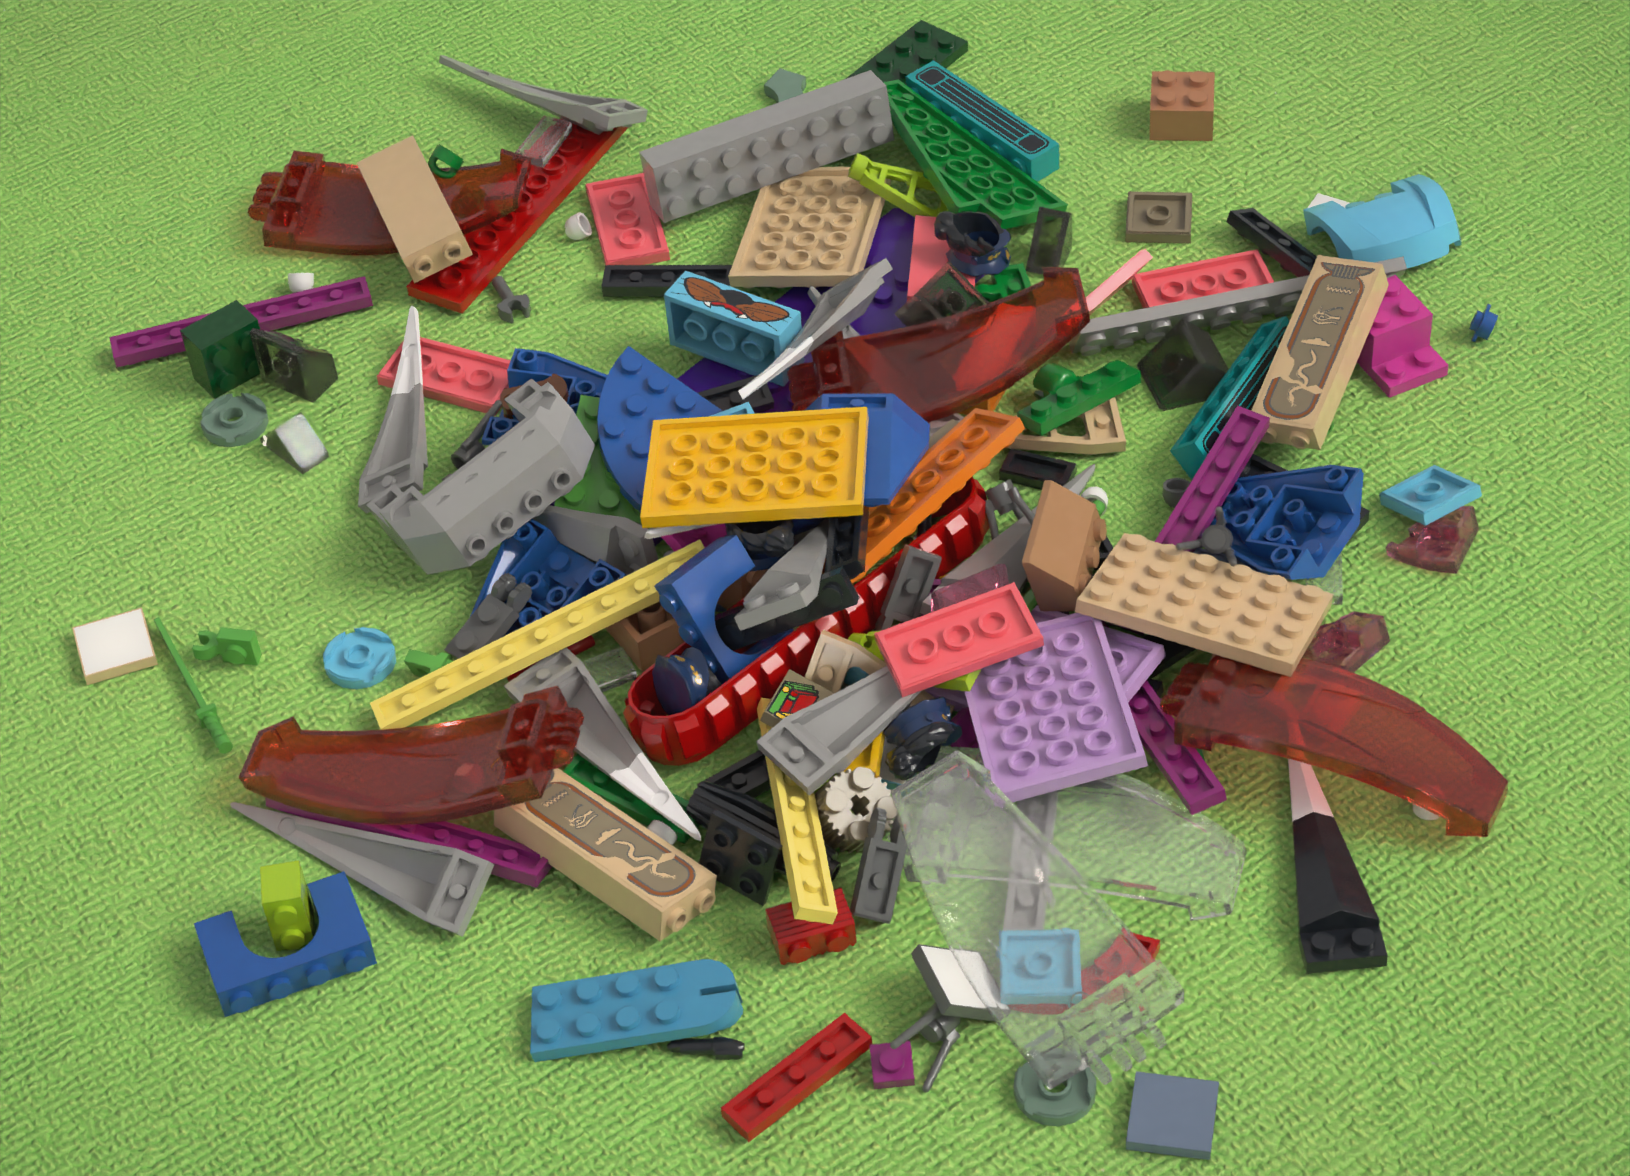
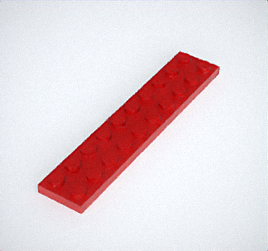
(500, 240)

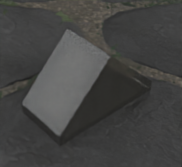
(1050, 240)
(296, 444)

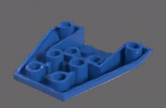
(539, 366)
(894, 441)
(1294, 519)
(551, 570)

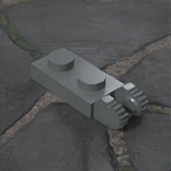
(908, 586)
(492, 617)
(879, 870)

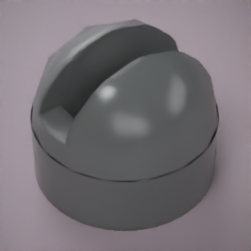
(1173, 490)

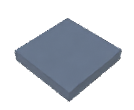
(1172, 1115)

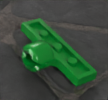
(1070, 395)

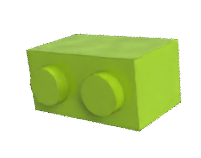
(287, 905)

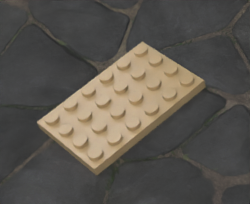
(808, 231)
(1206, 603)

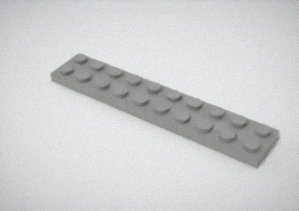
(1210, 310)

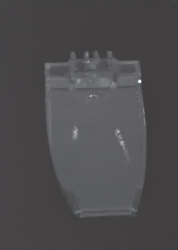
(1134, 843)
(1030, 927)

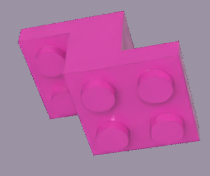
(1398, 343)

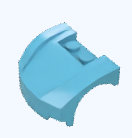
(1407, 222)

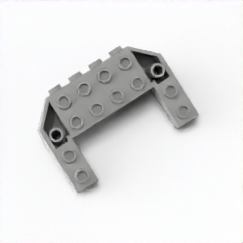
(494, 489)

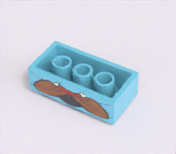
(729, 325)

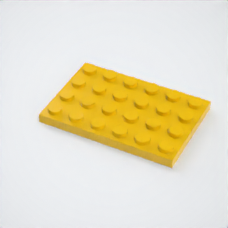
(756, 467)

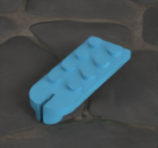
(633, 1009)

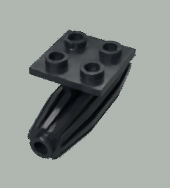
(742, 840)

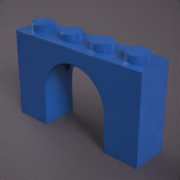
(692, 596)
(251, 980)

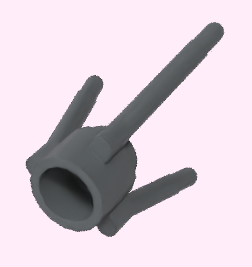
(472, 446)
(1004, 499)
(1214, 539)
(933, 1028)

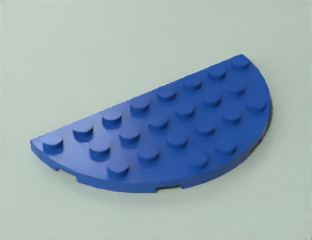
(628, 404)

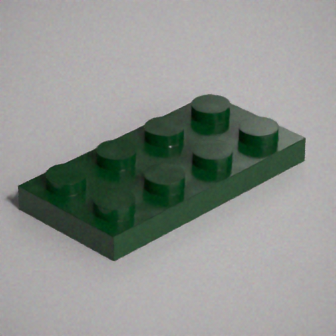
(914, 50)

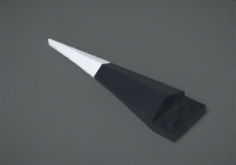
(1333, 907)

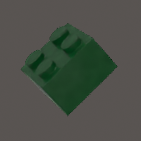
(222, 349)

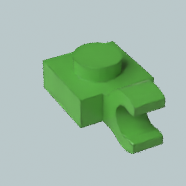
(232, 644)

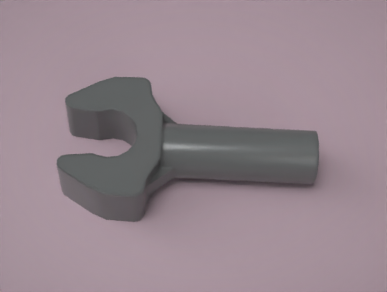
(509, 301)

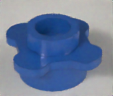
(1483, 323)

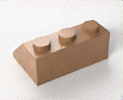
(1062, 547)

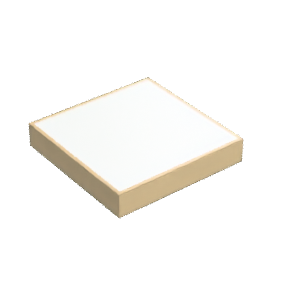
(114, 646)

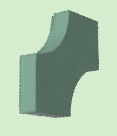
(784, 85)

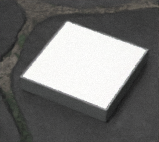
(948, 983)

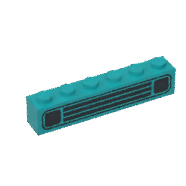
(987, 120)
(1236, 388)

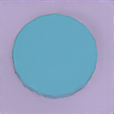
(359, 658)

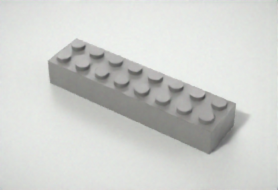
(767, 146)

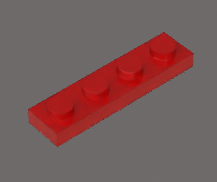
(796, 1077)

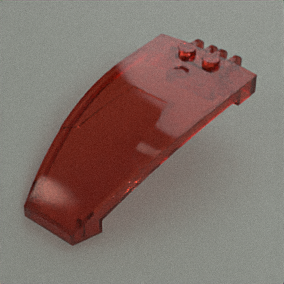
(332, 212)
(953, 359)
(1340, 726)
(417, 770)

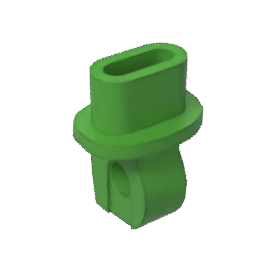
(424, 663)

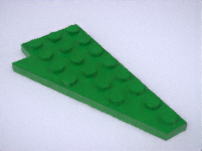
(962, 166)

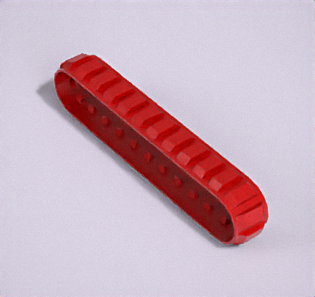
(734, 705)

